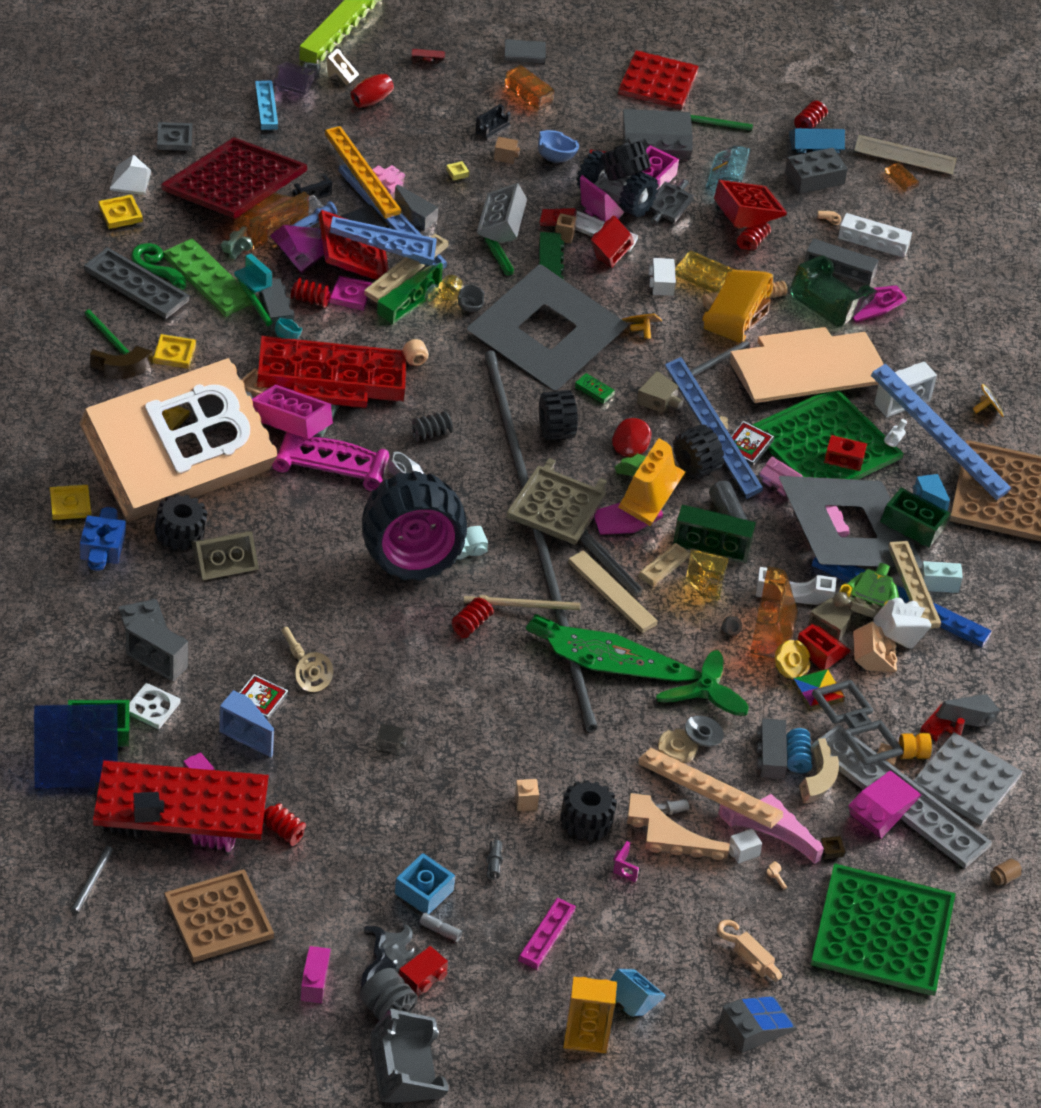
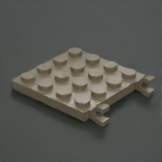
(557, 503)

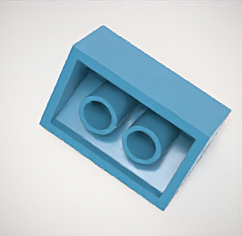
(817, 139)

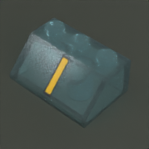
(729, 166)

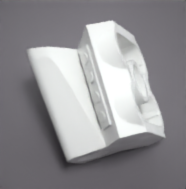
(902, 622)

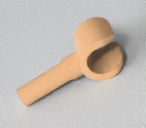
(773, 870)

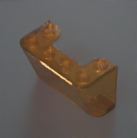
(781, 606)

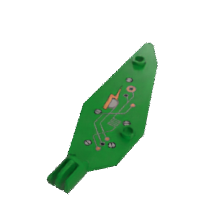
(609, 652)

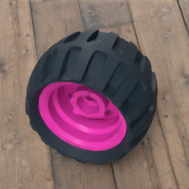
(409, 508)

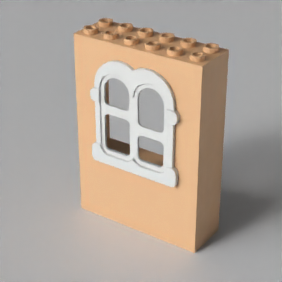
(141, 451)

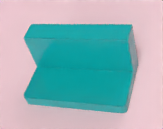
(254, 274)

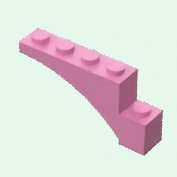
(786, 829)

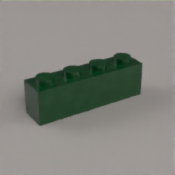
(550, 252)

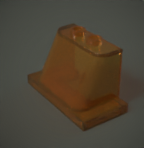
(271, 213)

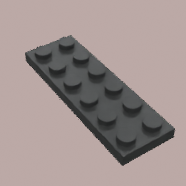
(136, 282)

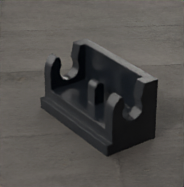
(493, 122)
(320, 190)

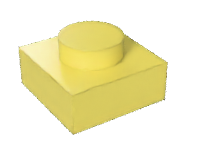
(457, 170)

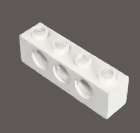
(875, 235)

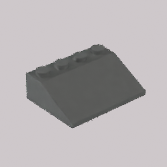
(661, 129)

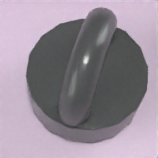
(731, 625)

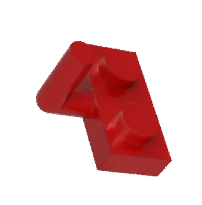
(937, 727)

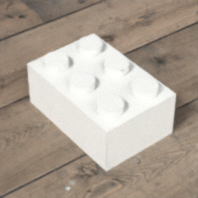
(918, 378)

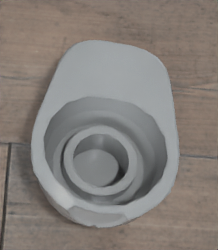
(400, 463)

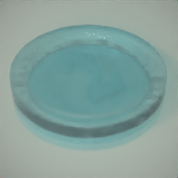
(431, 292)

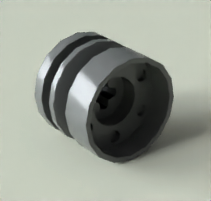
(386, 992)

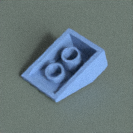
(246, 723)

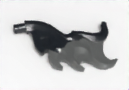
(388, 950)

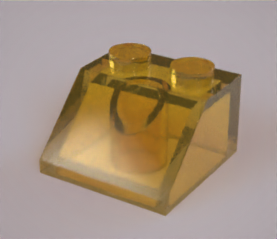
(707, 573)

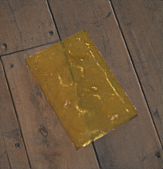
(702, 271)

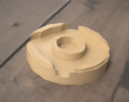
(677, 745)

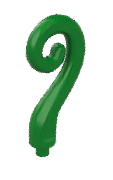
(168, 273)

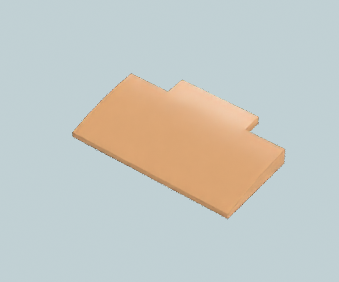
(805, 364)

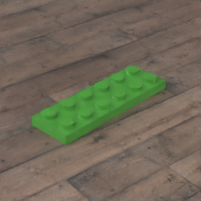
(208, 276)

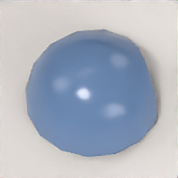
(556, 146)

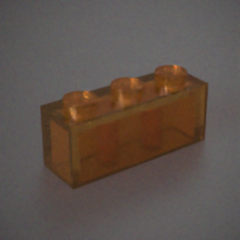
(529, 87)

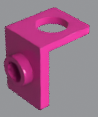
(620, 863)

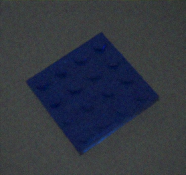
(73, 744)

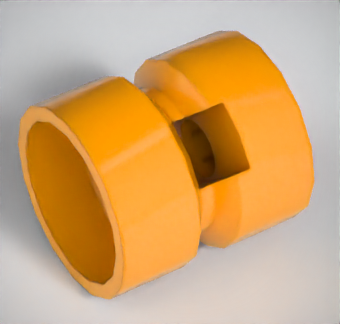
(915, 746)

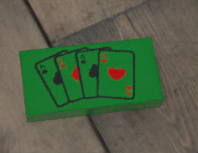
(594, 388)

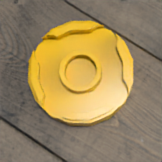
(792, 659)

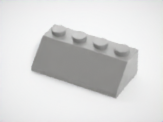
(502, 214)

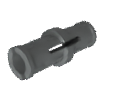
(494, 859)

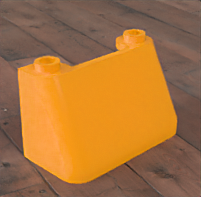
(737, 303)

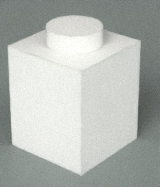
(745, 846)

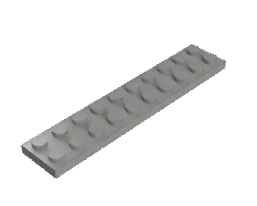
(925, 816)

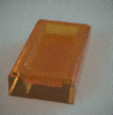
(902, 177)

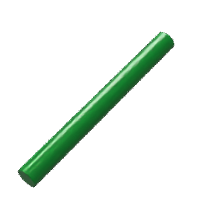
(719, 122)
(256, 304)
(106, 332)

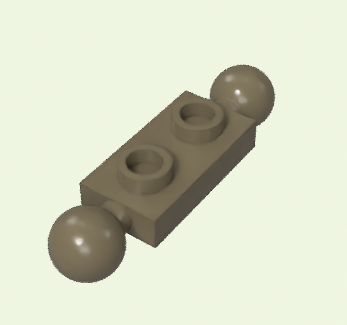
(858, 604)

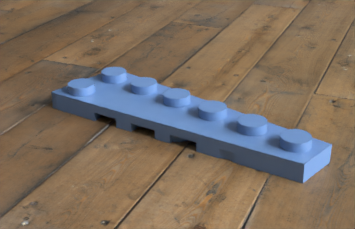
(398, 242)

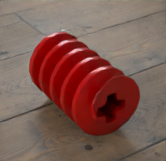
(811, 115)
(753, 236)
(310, 293)
(471, 617)
(284, 824)

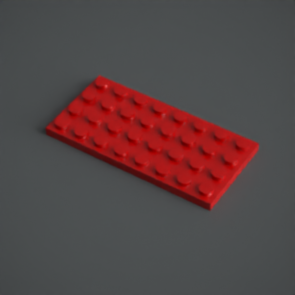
(193, 799)

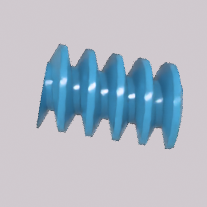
(799, 751)

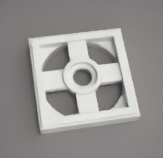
(161, 695)

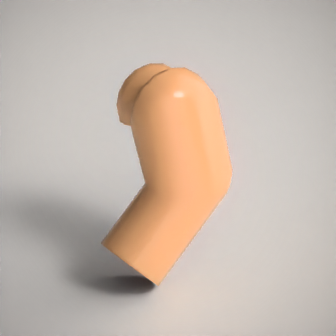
(830, 216)

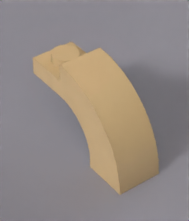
(827, 770)

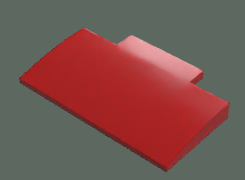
(332, 370)

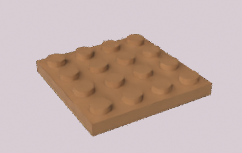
(219, 915)

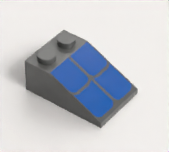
(755, 1021)

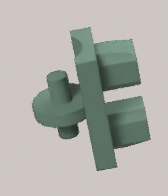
(238, 242)

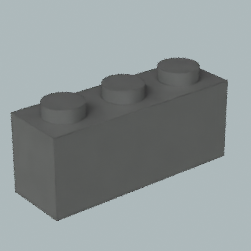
(276, 302)
(772, 748)

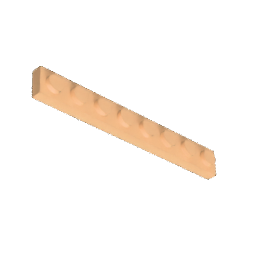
(711, 788)

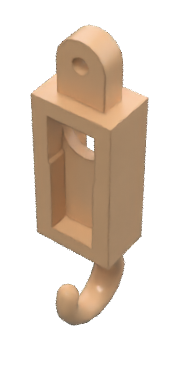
(750, 951)

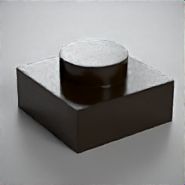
(833, 847)

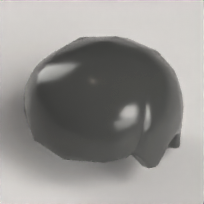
(471, 298)

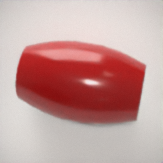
(372, 90)

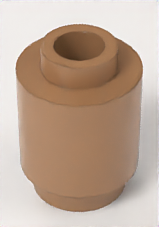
(1006, 872)

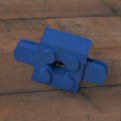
(102, 539)

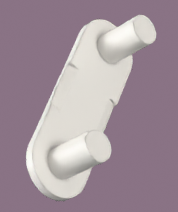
(896, 434)

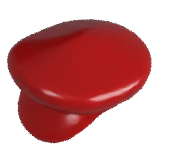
(631, 437)

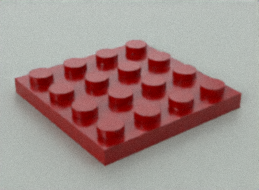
(658, 80)
(351, 254)

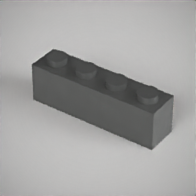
(845, 262)

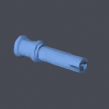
(313, 218)

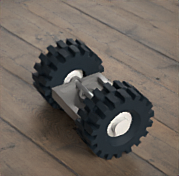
(632, 192)

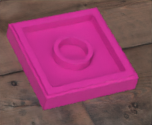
(350, 293)

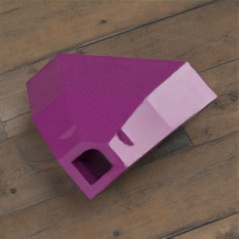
(300, 245)

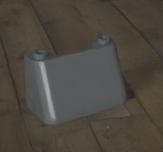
(405, 1059)

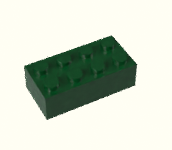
(714, 533)

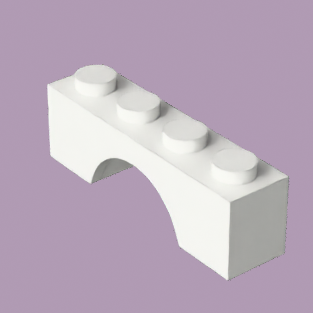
(810, 592)

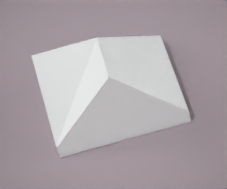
(131, 177)

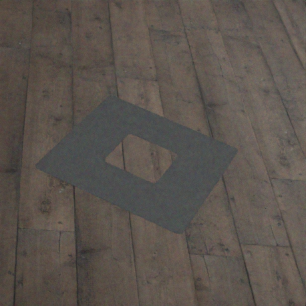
(554, 366)
(809, 500)

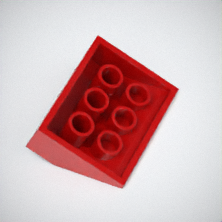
(747, 203)

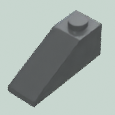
(416, 209)
(975, 710)

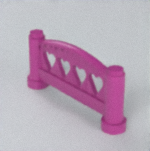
(370, 471)

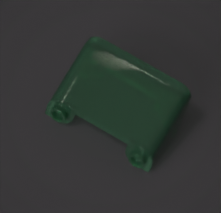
(825, 294)

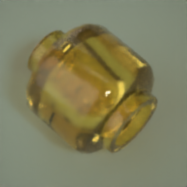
(450, 287)

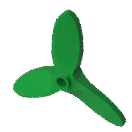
(709, 688)

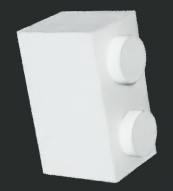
(663, 276)

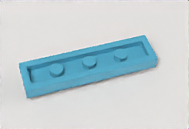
(266, 105)

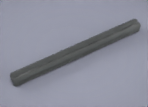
(611, 564)

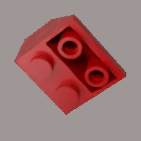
(611, 242)
(822, 646)

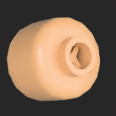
(415, 352)

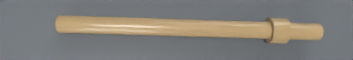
(526, 603)

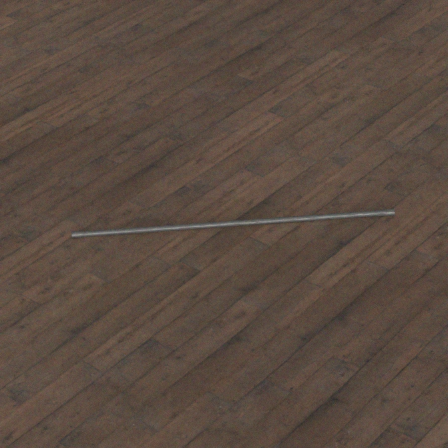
(492, 364)

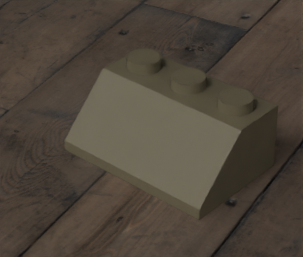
(225, 555)

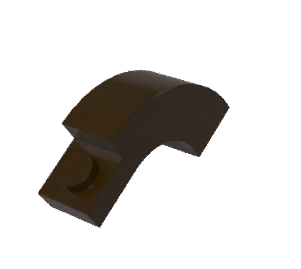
(124, 365)

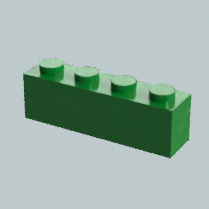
(409, 294)

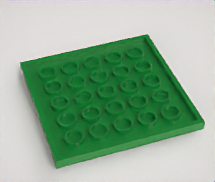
(805, 431)
(883, 929)

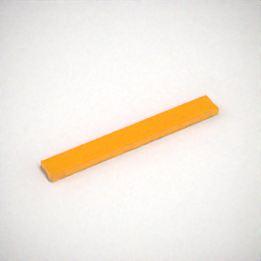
(362, 172)

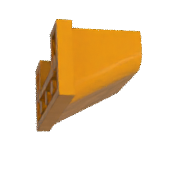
(652, 484)

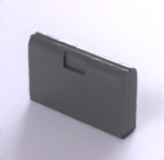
(525, 51)

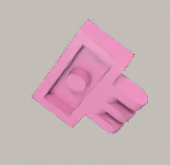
(389, 177)

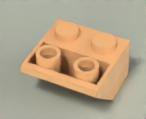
(874, 649)

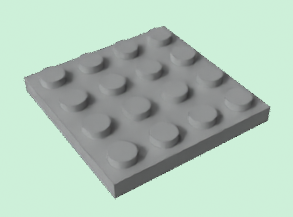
(967, 778)

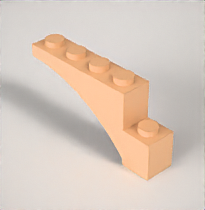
(667, 835)

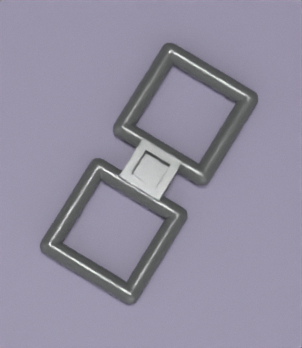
(858, 722)

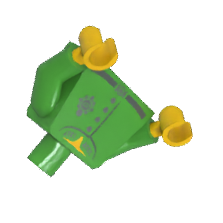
(872, 586)

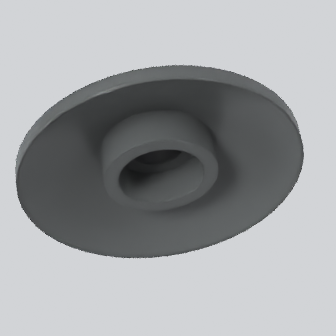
(704, 731)

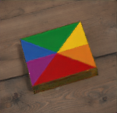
(807, 683)

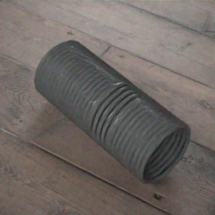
(726, 500)

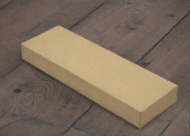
(664, 564)

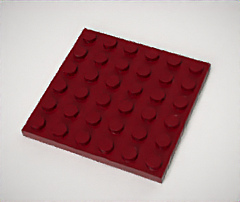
(234, 177)

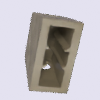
(659, 393)
(831, 618)

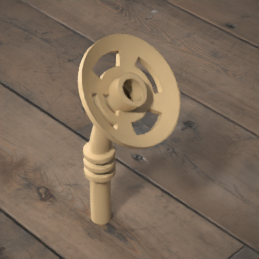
(309, 667)

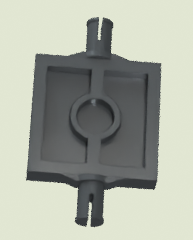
(671, 201)

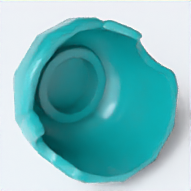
(287, 329)

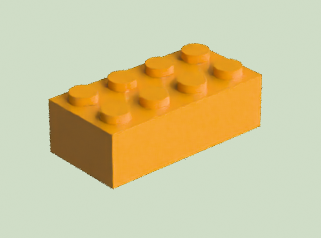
(590, 1014)

